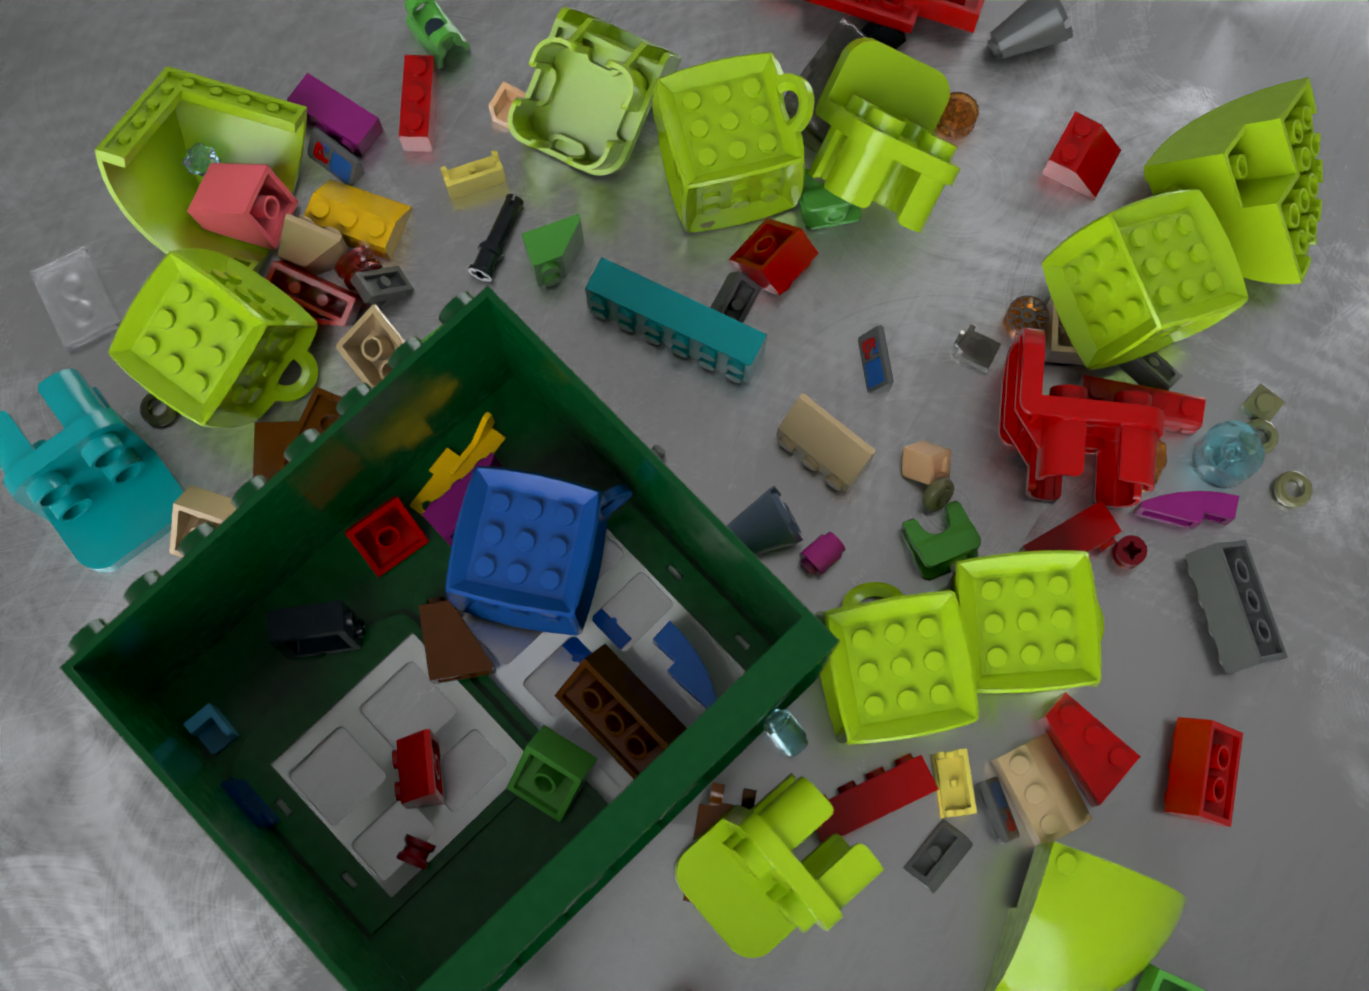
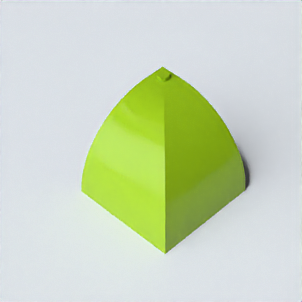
(178, 109)

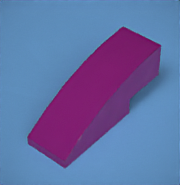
(1190, 508)

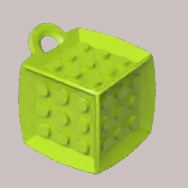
(730, 139)
(1144, 277)
(214, 339)
(1031, 620)
(898, 665)

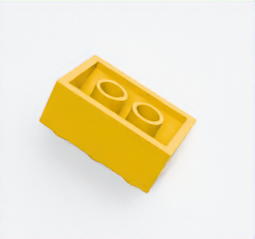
(359, 216)

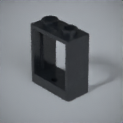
(315, 629)

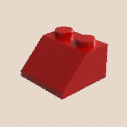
(1083, 156)
(774, 255)
(419, 770)

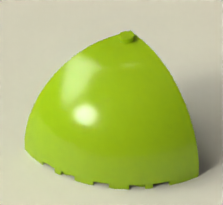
(1257, 174)
(1082, 924)

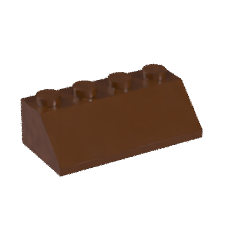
(619, 710)

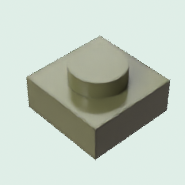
(1262, 403)

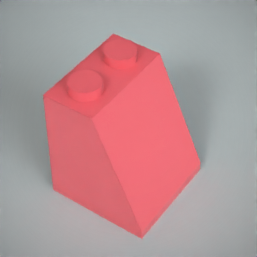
(243, 203)

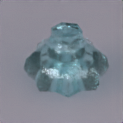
(199, 159)

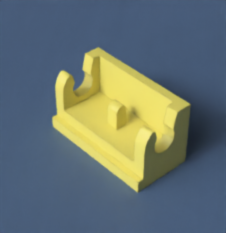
(474, 176)
(954, 782)

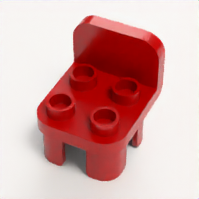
(1065, 425)

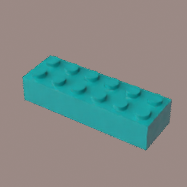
(675, 321)

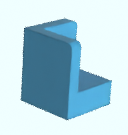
(212, 728)

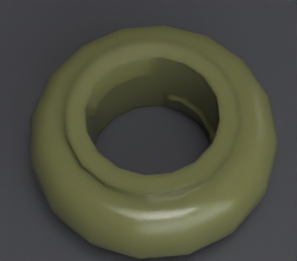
(159, 420)
(1269, 430)
(1303, 483)
(938, 494)

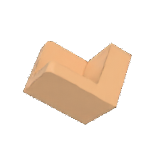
(502, 102)
(926, 462)

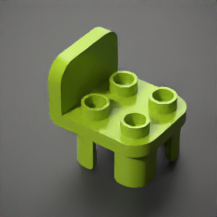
(589, 92)
(884, 132)
(754, 886)

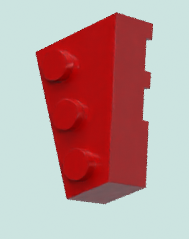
(318, 297)
(1089, 748)

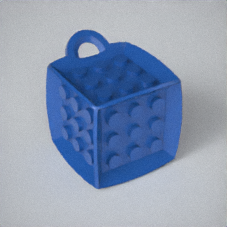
(529, 549)

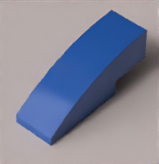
(687, 665)

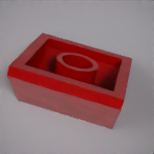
(386, 536)

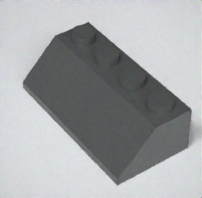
(1235, 606)

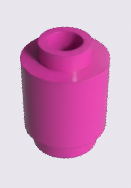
(821, 554)

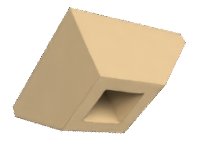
(310, 245)

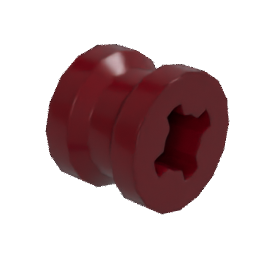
(1124, 557)
(416, 851)

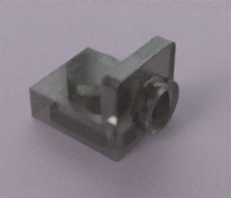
(976, 348)

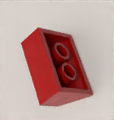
(1203, 771)

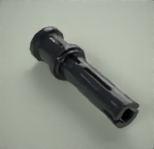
(491, 249)

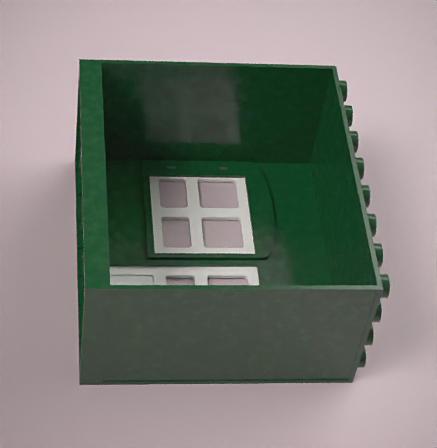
(500, 865)

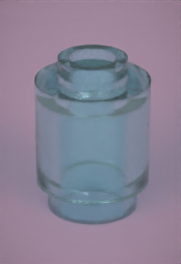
(785, 732)

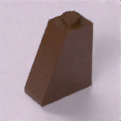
(450, 644)

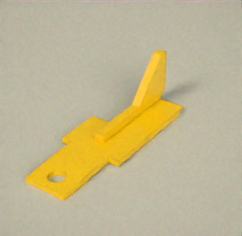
(452, 467)

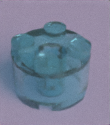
(1244, 455)

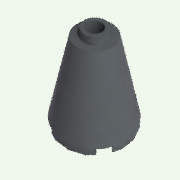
(1030, 28)

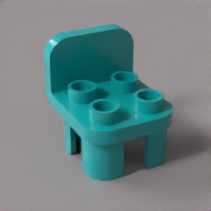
(91, 480)

